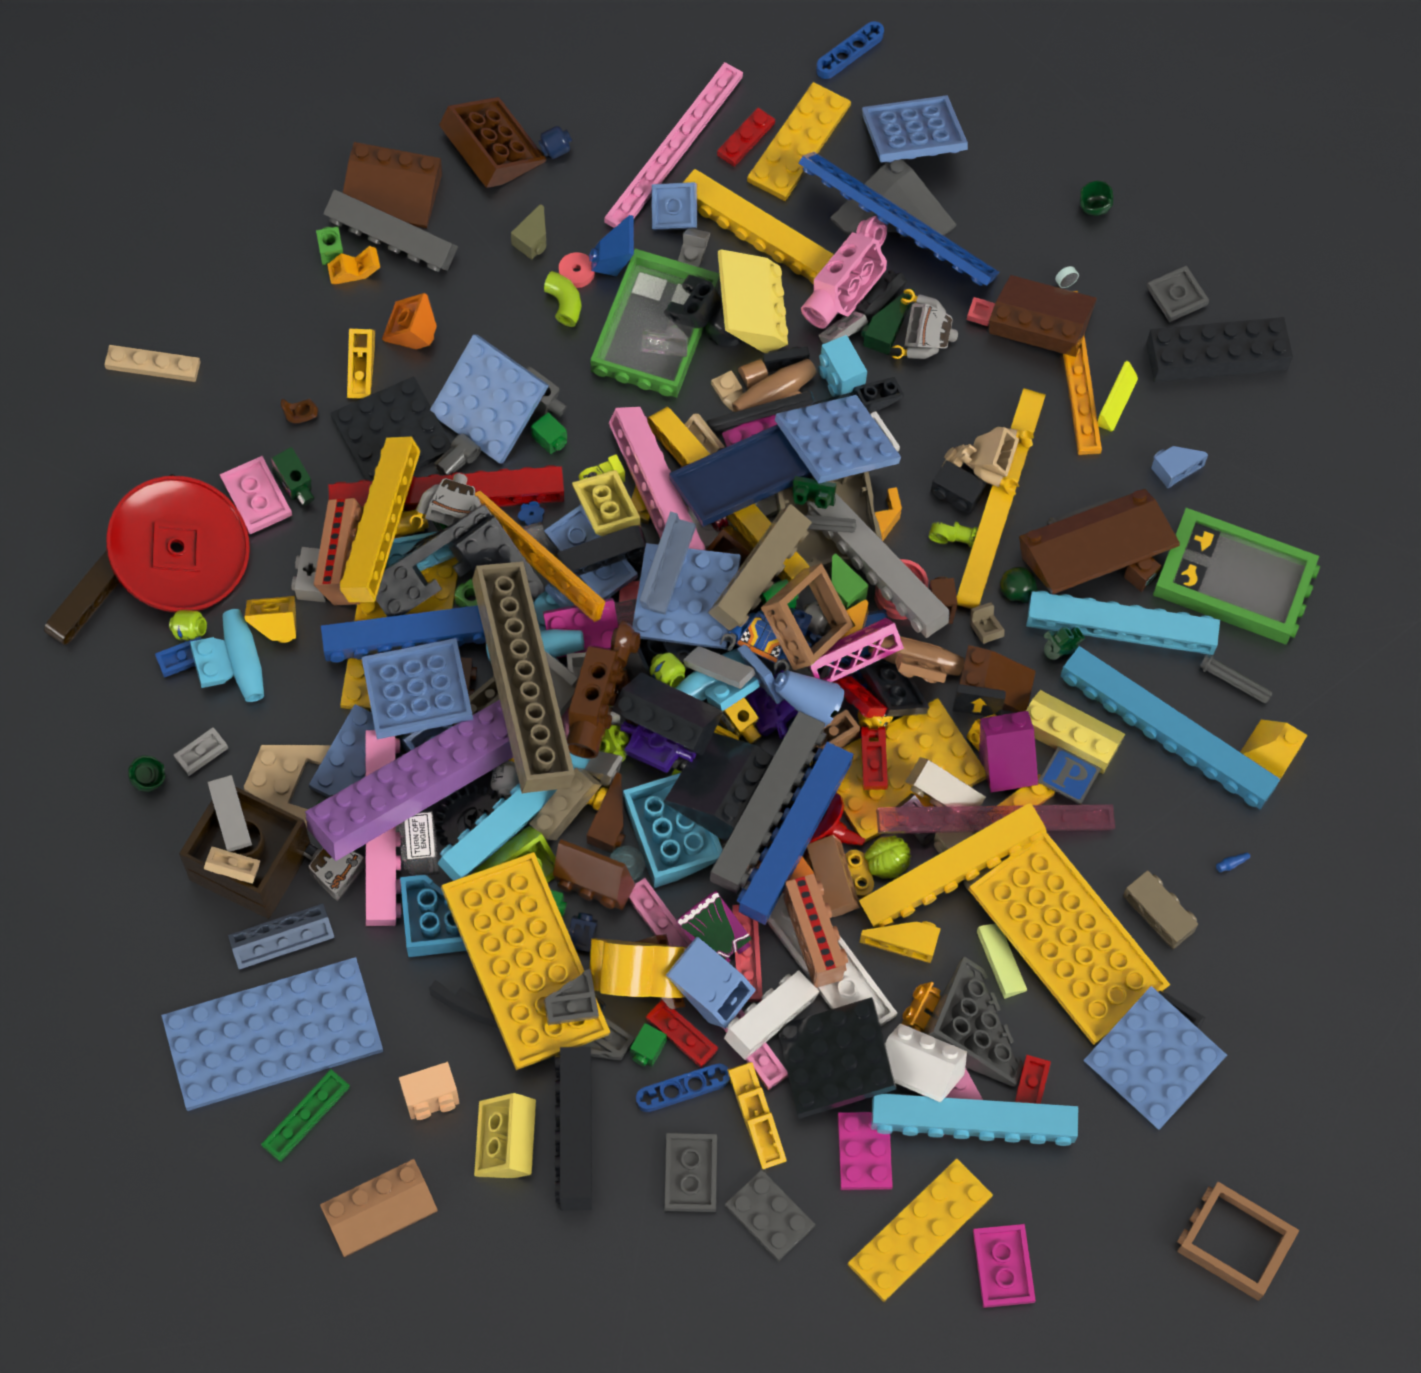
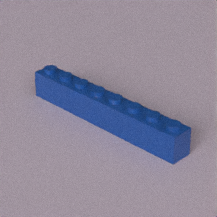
(400, 632)
(795, 833)

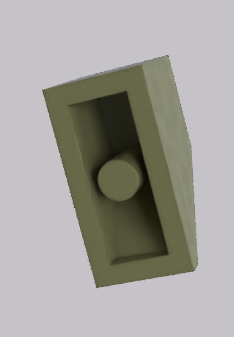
(531, 234)

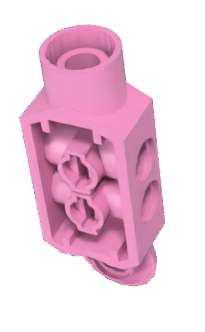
(848, 274)

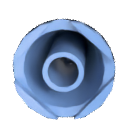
(810, 695)

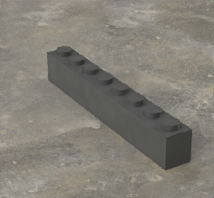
(767, 803)

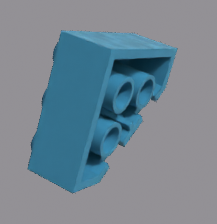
(428, 919)

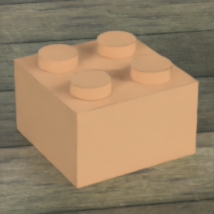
(429, 1091)

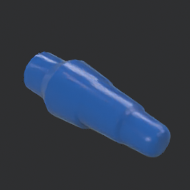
(1231, 862)

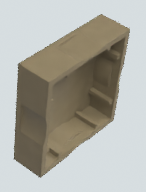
(857, 494)

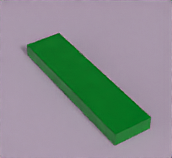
(305, 1115)

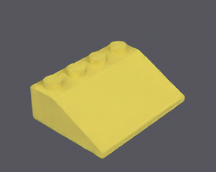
(753, 300)

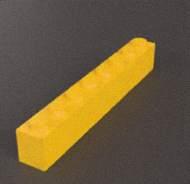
(758, 228)
(380, 519)
(953, 866)

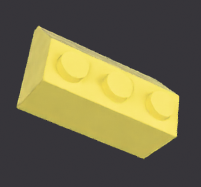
(606, 503)
(505, 1136)

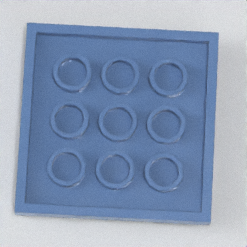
(914, 128)
(488, 398)
(837, 438)
(696, 590)
(417, 688)
(1155, 1057)

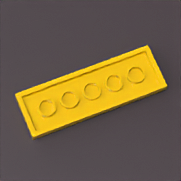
(801, 134)
(920, 1230)

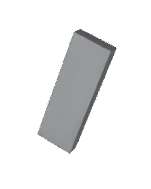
(719, 667)
(229, 813)

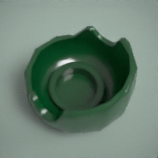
(1096, 198)
(1018, 584)
(146, 773)

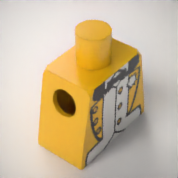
(742, 712)

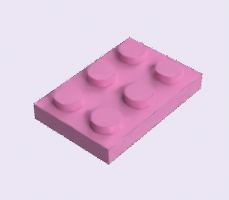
(256, 494)

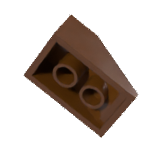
(994, 671)

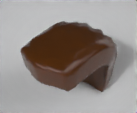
(299, 411)

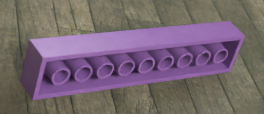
(411, 783)

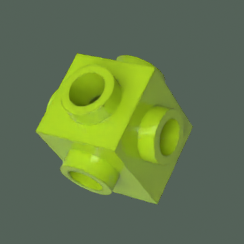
(614, 741)

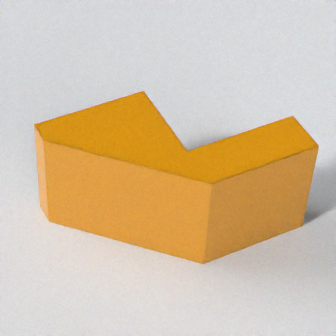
(349, 268)
(888, 518)
(858, 616)

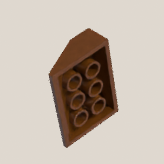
(491, 140)
(394, 181)
(1041, 315)

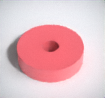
(577, 261)

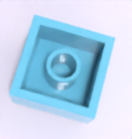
(841, 366)

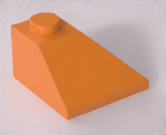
(411, 323)

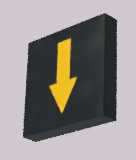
(978, 700)

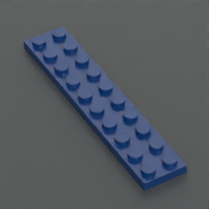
(905, 222)

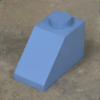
(1177, 463)

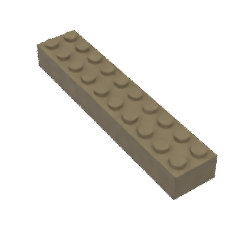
(523, 677)

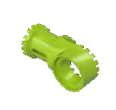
(943, 533)

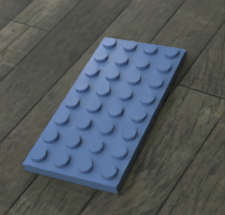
(271, 1033)

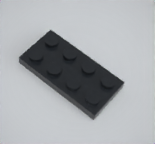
(491, 545)

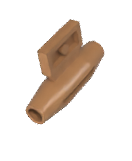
(777, 386)
(922, 659)

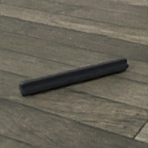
(761, 411)

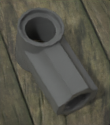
(461, 451)

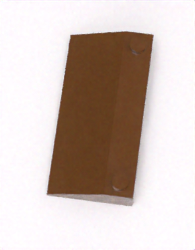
(1097, 541)

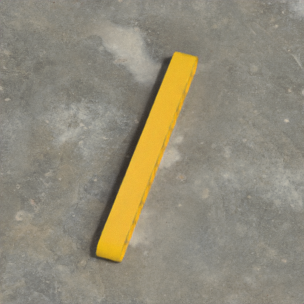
(686, 450)
(997, 508)

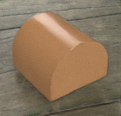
(753, 372)

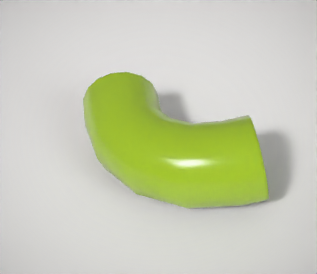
(568, 298)

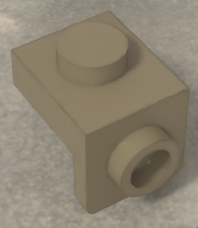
(985, 623)

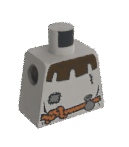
(332, 874)

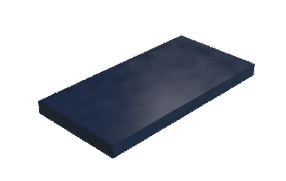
(739, 475)

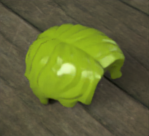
(888, 857)

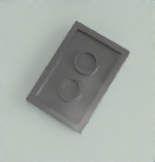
(691, 1172)
(770, 1215)

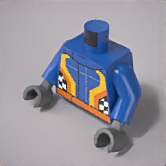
(759, 638)

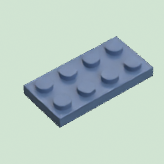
(576, 529)
(346, 757)

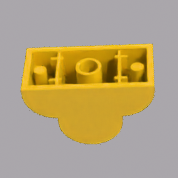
(633, 968)

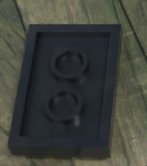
(893, 689)

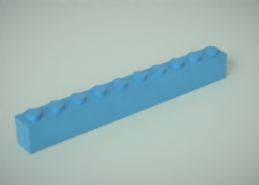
(1169, 728)

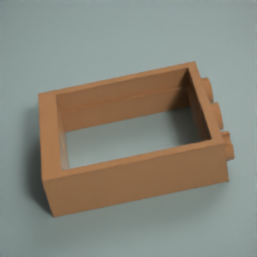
(786, 627)
(1221, 1269)

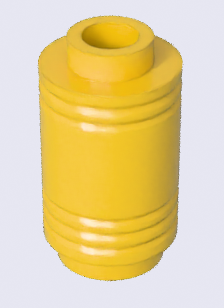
(404, 527)

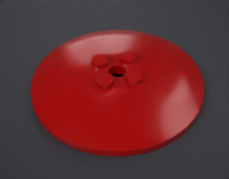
(185, 513)

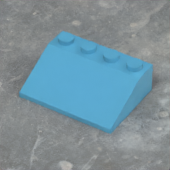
(666, 838)

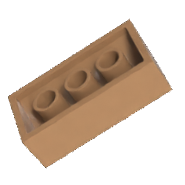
(378, 1207)

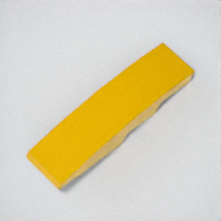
(757, 1115)

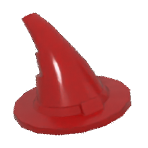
(832, 825)

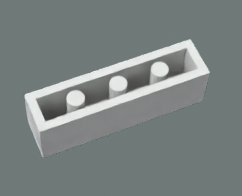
(771, 1014)

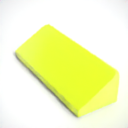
(1118, 397)

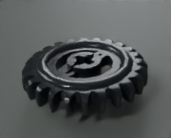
(474, 803)

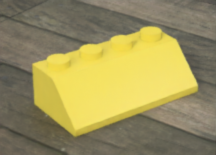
(1073, 730)

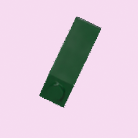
(886, 325)

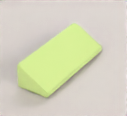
(1001, 960)

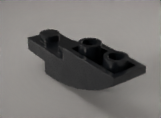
(875, 394)

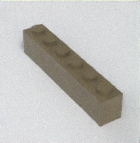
(760, 567)

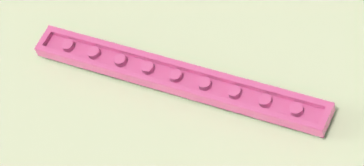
(675, 144)
(662, 922)

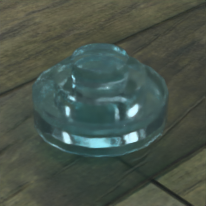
(632, 858)

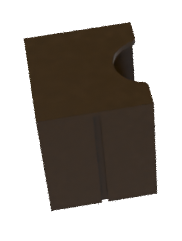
(276, 841)

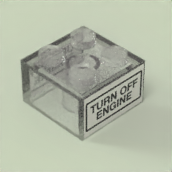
(419, 844)

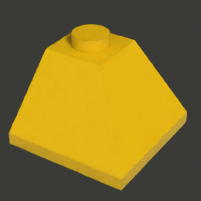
(273, 617)
(1274, 745)

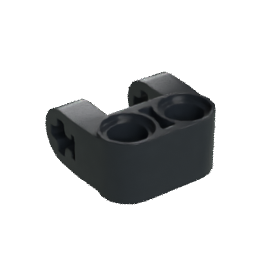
(699, 305)

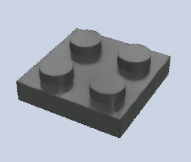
(1177, 293)

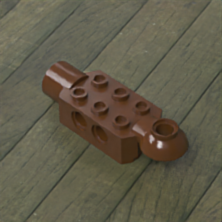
(597, 691)

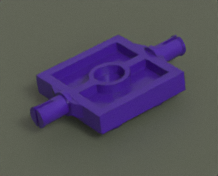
(771, 715)
(654, 748)

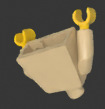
(995, 455)

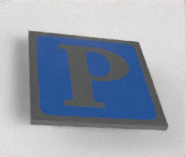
(1069, 775)

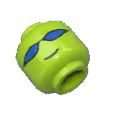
(187, 625)
(667, 669)

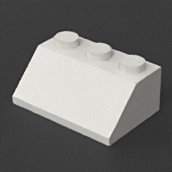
(924, 1062)

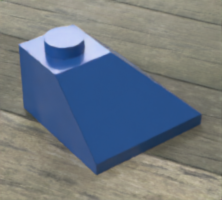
(614, 249)

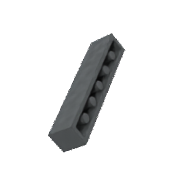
(390, 230)

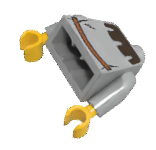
(927, 328)
(447, 501)

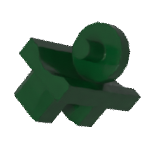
(809, 490)
(1062, 642)

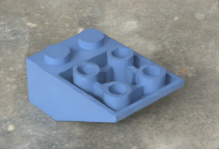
(710, 983)

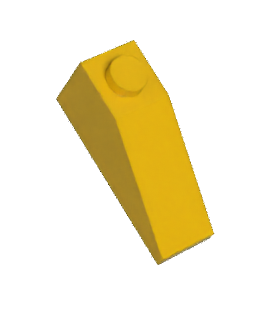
(360, 362)
(907, 939)

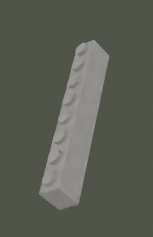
(885, 570)

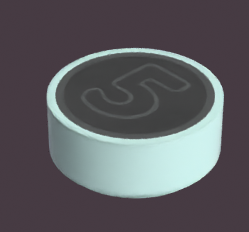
(1067, 277)

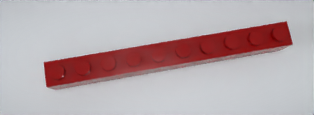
(501, 486)

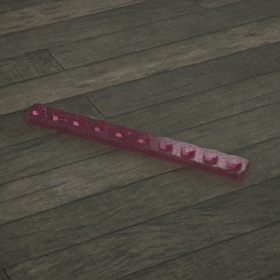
(976, 818)

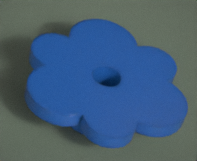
(527, 510)

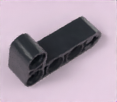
(605, 551)

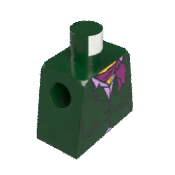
(292, 476)

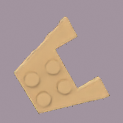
(279, 771)

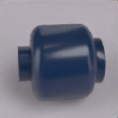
(555, 142)

